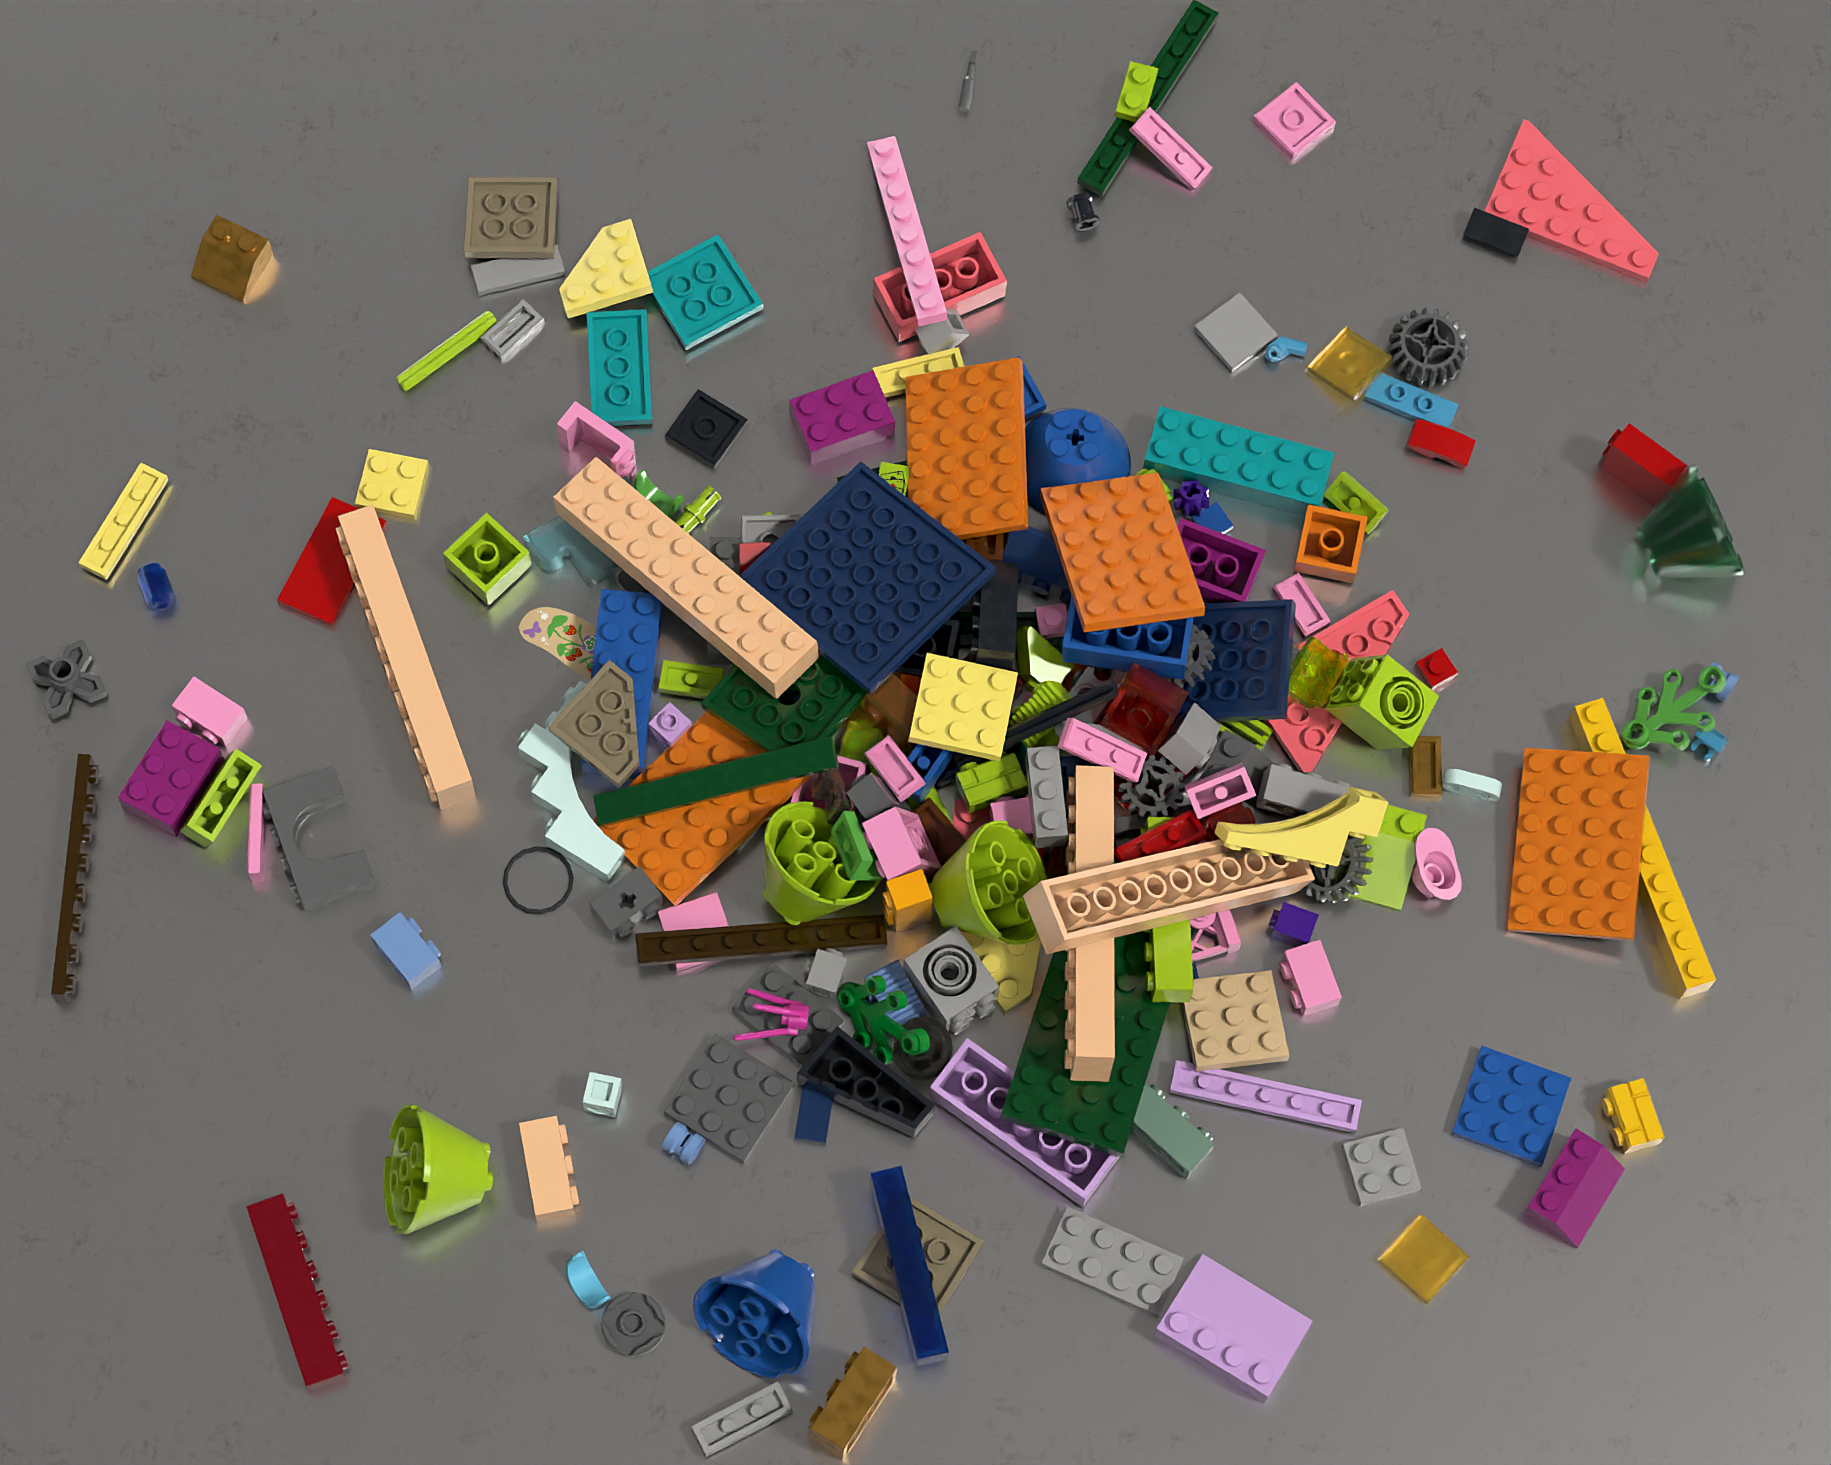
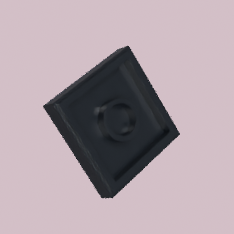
(706, 429)

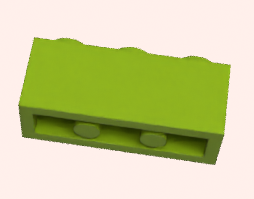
(220, 798)

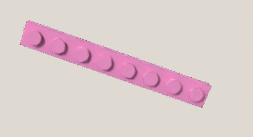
(907, 231)

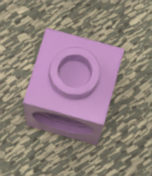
(668, 726)

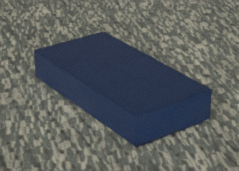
(813, 1117)

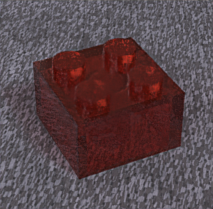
(1144, 708)

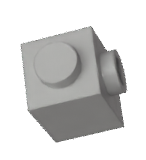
(942, 334)
(825, 973)

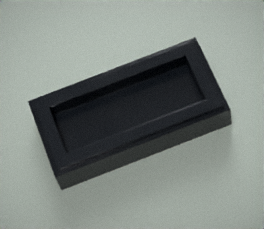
(1496, 231)

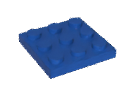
(1511, 1106)

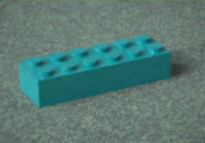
(1238, 461)

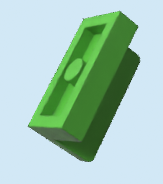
(853, 849)

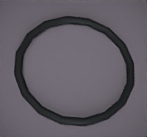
(545, 910)

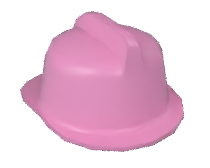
(1436, 866)

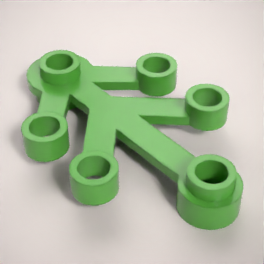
(1671, 712)

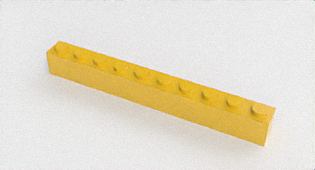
(1657, 883)

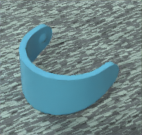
(584, 1282)

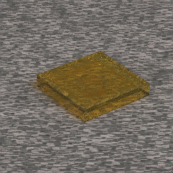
(1350, 364)
(1424, 1259)

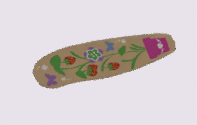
(563, 636)

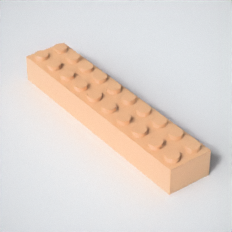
(686, 577)
(404, 658)
(1157, 892)
(1090, 966)

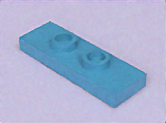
(1410, 401)

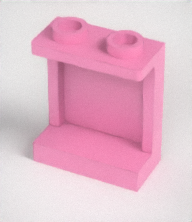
(583, 425)

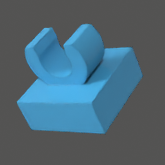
(1713, 740)

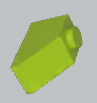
(1039, 659)

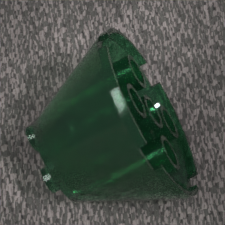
(1689, 532)

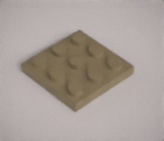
(511, 217)
(946, 1249)

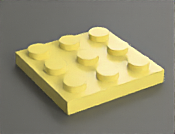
(963, 707)

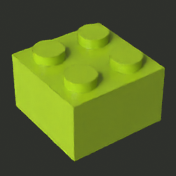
(487, 559)

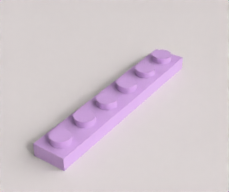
(1266, 1096)

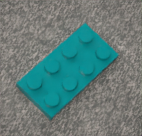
(619, 367)

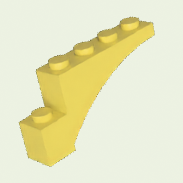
(1315, 835)

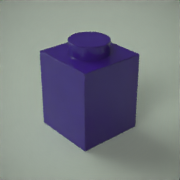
(1292, 925)

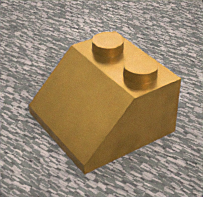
(231, 258)

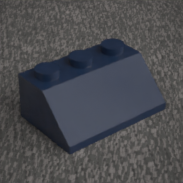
(1038, 562)

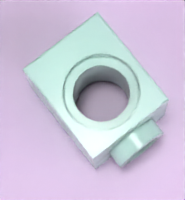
(602, 1094)

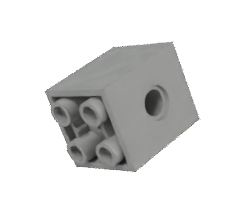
(956, 1000)

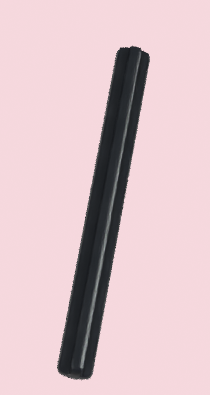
(1050, 717)

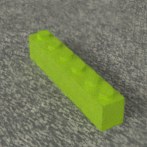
(1168, 952)

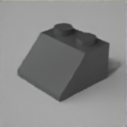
(1235, 750)

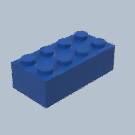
(1155, 646)

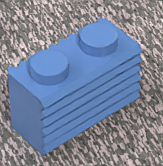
(897, 980)

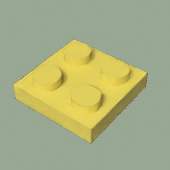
(392, 483)

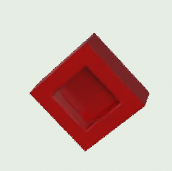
(1436, 669)

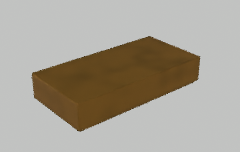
(1426, 767)

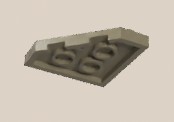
(603, 724)

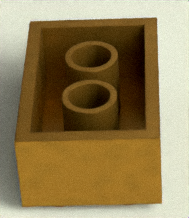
(851, 1402)

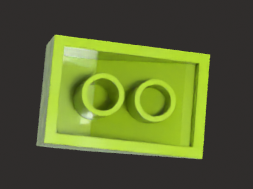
(1393, 858)

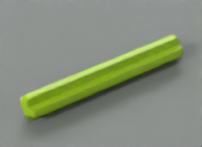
(446, 351)

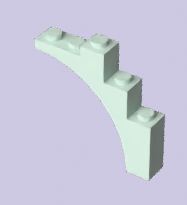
(573, 831)

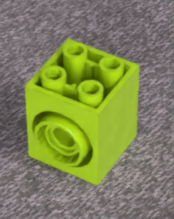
(1382, 702)

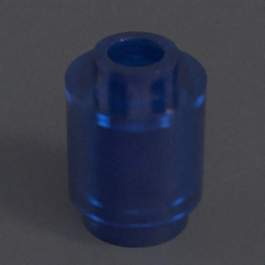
(155, 586)

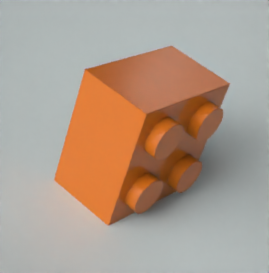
(1330, 543)

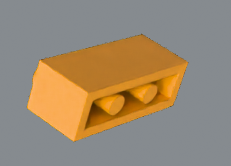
(907, 901)

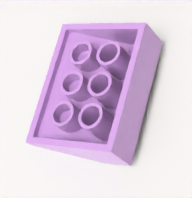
(1233, 1328)

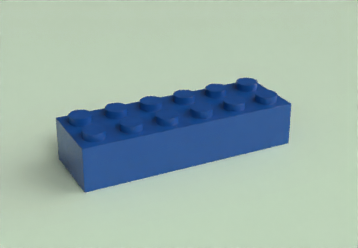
(630, 638)

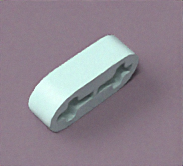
(1472, 785)

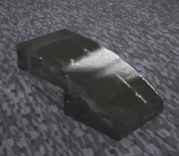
(832, 789)

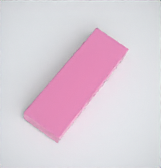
(1170, 148)
(1102, 749)
(256, 833)

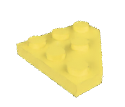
(607, 272)
(1010, 966)

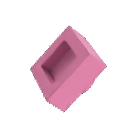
(1051, 620)

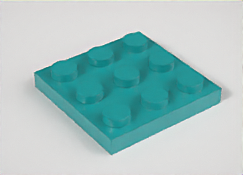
(703, 292)

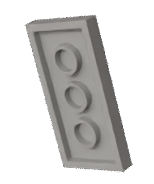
(1112, 1262)

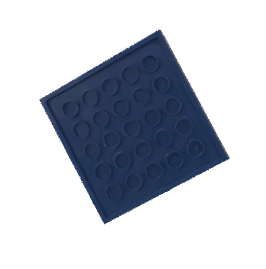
(868, 576)

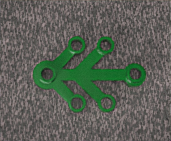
(853, 1000)

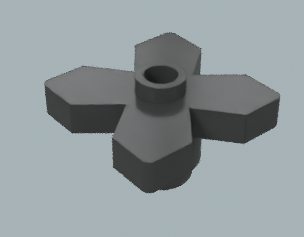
(66, 678)

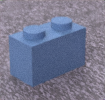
(406, 950)

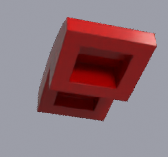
(1440, 441)

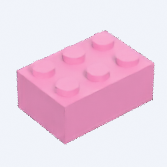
(900, 844)

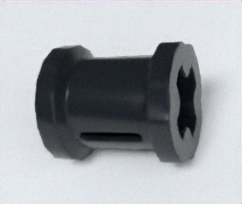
(1083, 211)

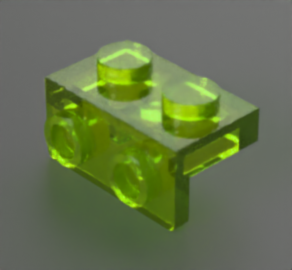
(1315, 673)

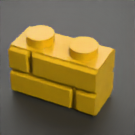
(1632, 1116)

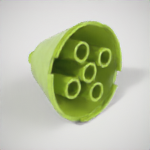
(805, 867)
(986, 884)
(431, 1170)

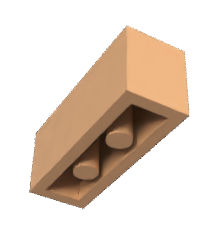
(548, 1168)

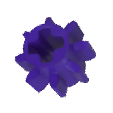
(1191, 498)

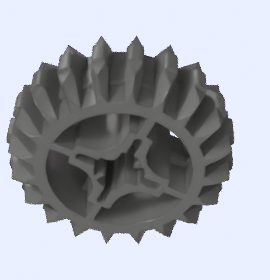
(1405, 344)
(1332, 874)

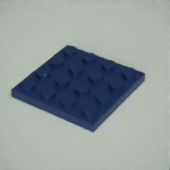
(1250, 661)

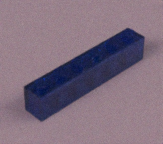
(909, 1266)

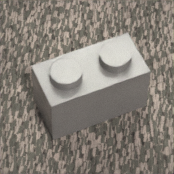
(1191, 739)

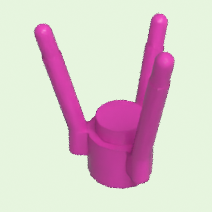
(793, 1015)

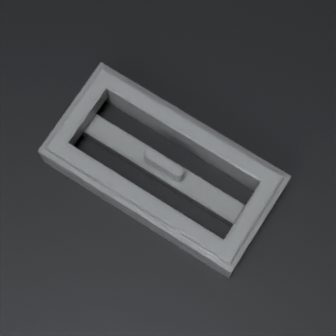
(495, 346)

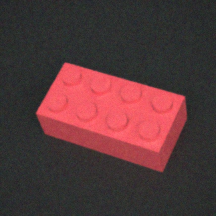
(966, 280)

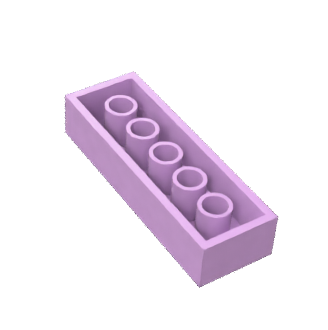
(975, 1091)

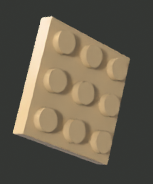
(1235, 1021)

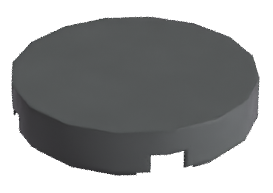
(633, 1324)

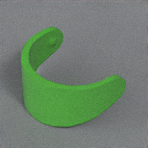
(656, 496)

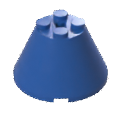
(1072, 449)
(760, 1314)

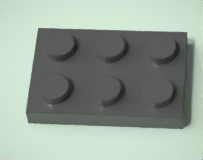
(820, 1017)

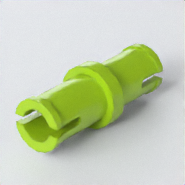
(696, 511)

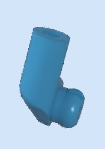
(1284, 346)

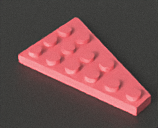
(1564, 209)
(1361, 634)

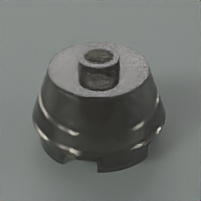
(927, 1064)

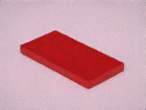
(321, 575)

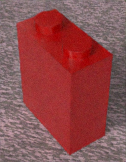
(1641, 464)

